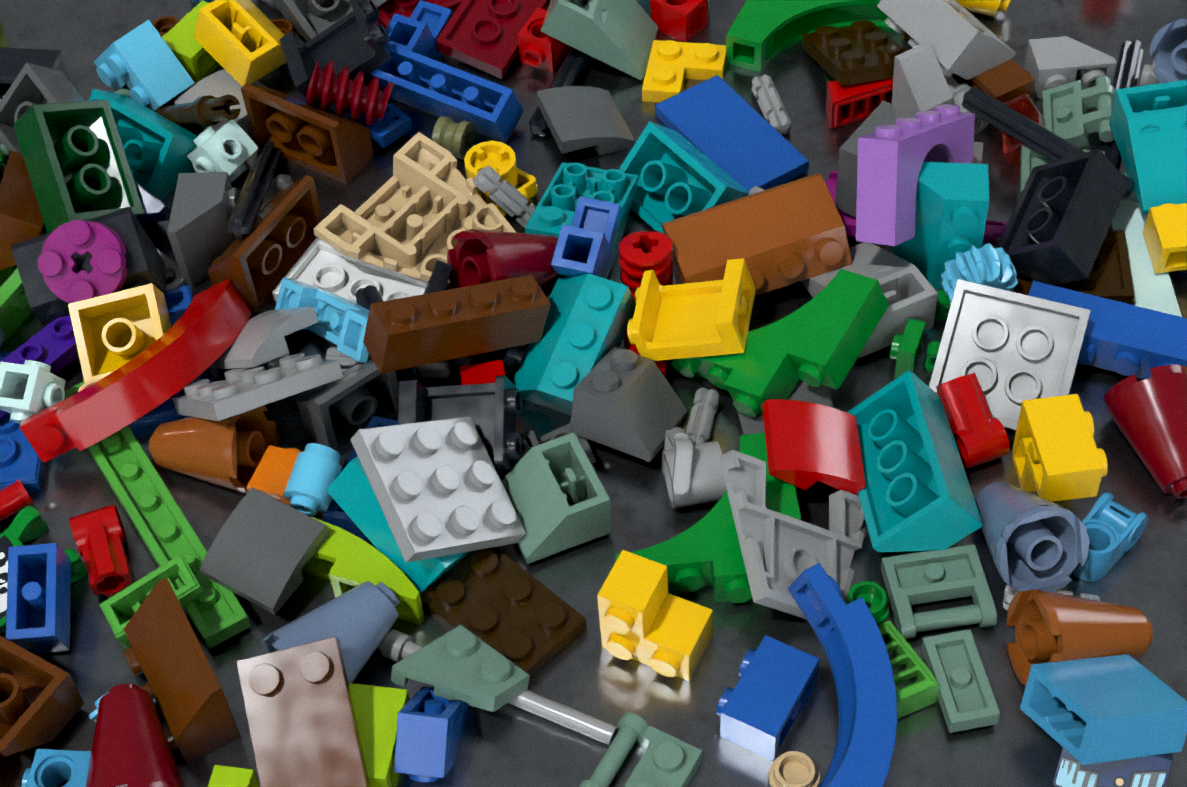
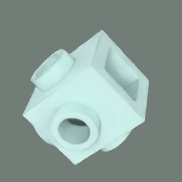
(222, 150)
(28, 389)

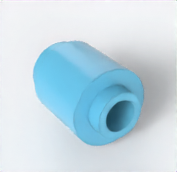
(310, 478)

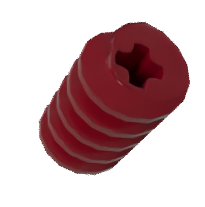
(348, 93)

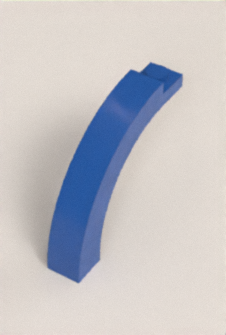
(861, 678)

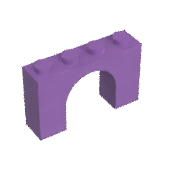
(891, 167)

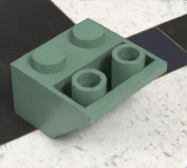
(557, 498)

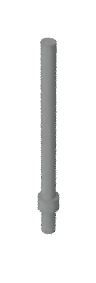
(400, 645)

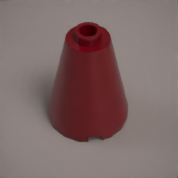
(500, 255)
(1155, 423)
(130, 743)

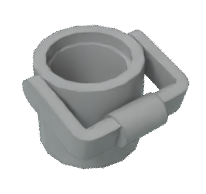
(690, 470)

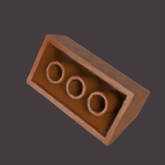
(778, 231)

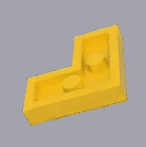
(674, 62)

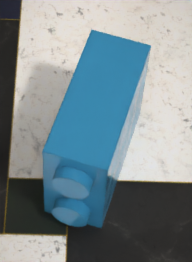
(1105, 708)

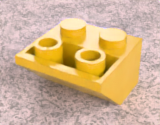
(240, 39)

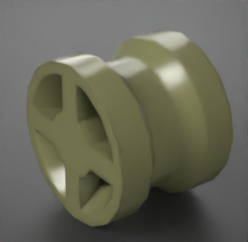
(454, 136)

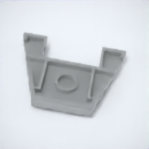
(782, 547)

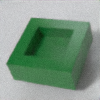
(908, 347)

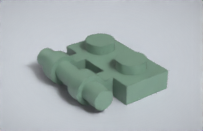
(1067, 108)

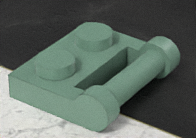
(933, 578)
(663, 764)

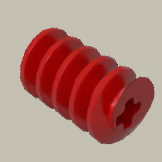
(645, 252)

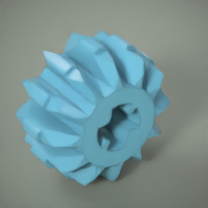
(981, 266)

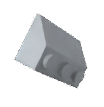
(956, 36)

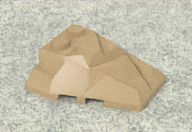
(413, 214)

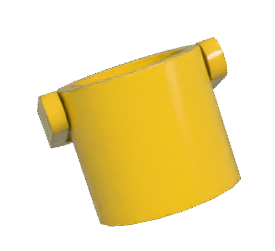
(503, 161)

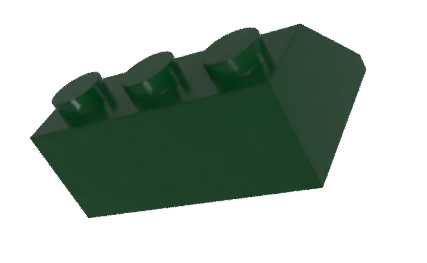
(76, 161)

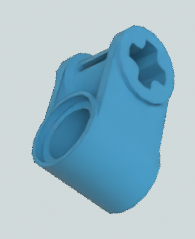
(1111, 534)

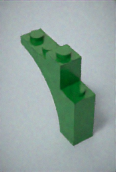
(774, 25)
(809, 345)
(710, 549)

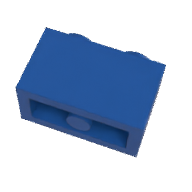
(39, 598)
(767, 697)

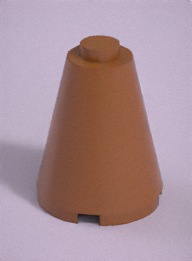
(215, 450)
(1072, 628)

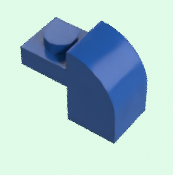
(420, 30)
(589, 240)

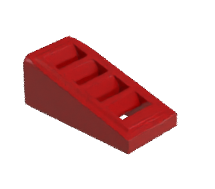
(846, 103)

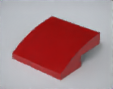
(812, 445)

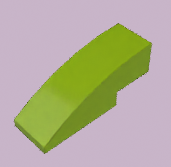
(353, 561)

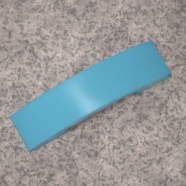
(337, 317)

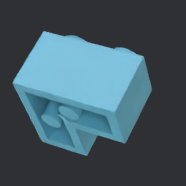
(145, 66)

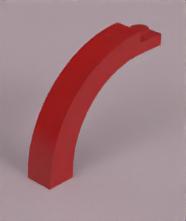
(145, 381)

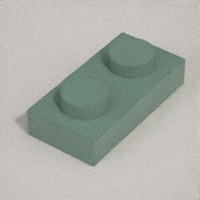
(963, 683)

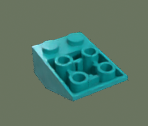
(1152, 140)
(577, 180)

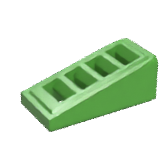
(126, 602)
(924, 689)

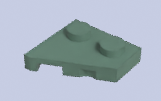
(464, 670)

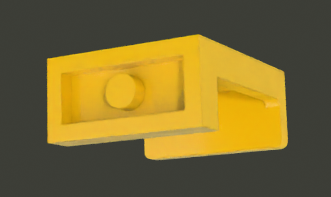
(693, 317)

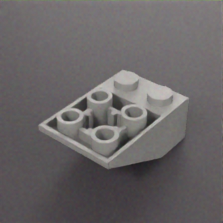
(902, 284)

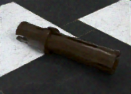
(202, 111)

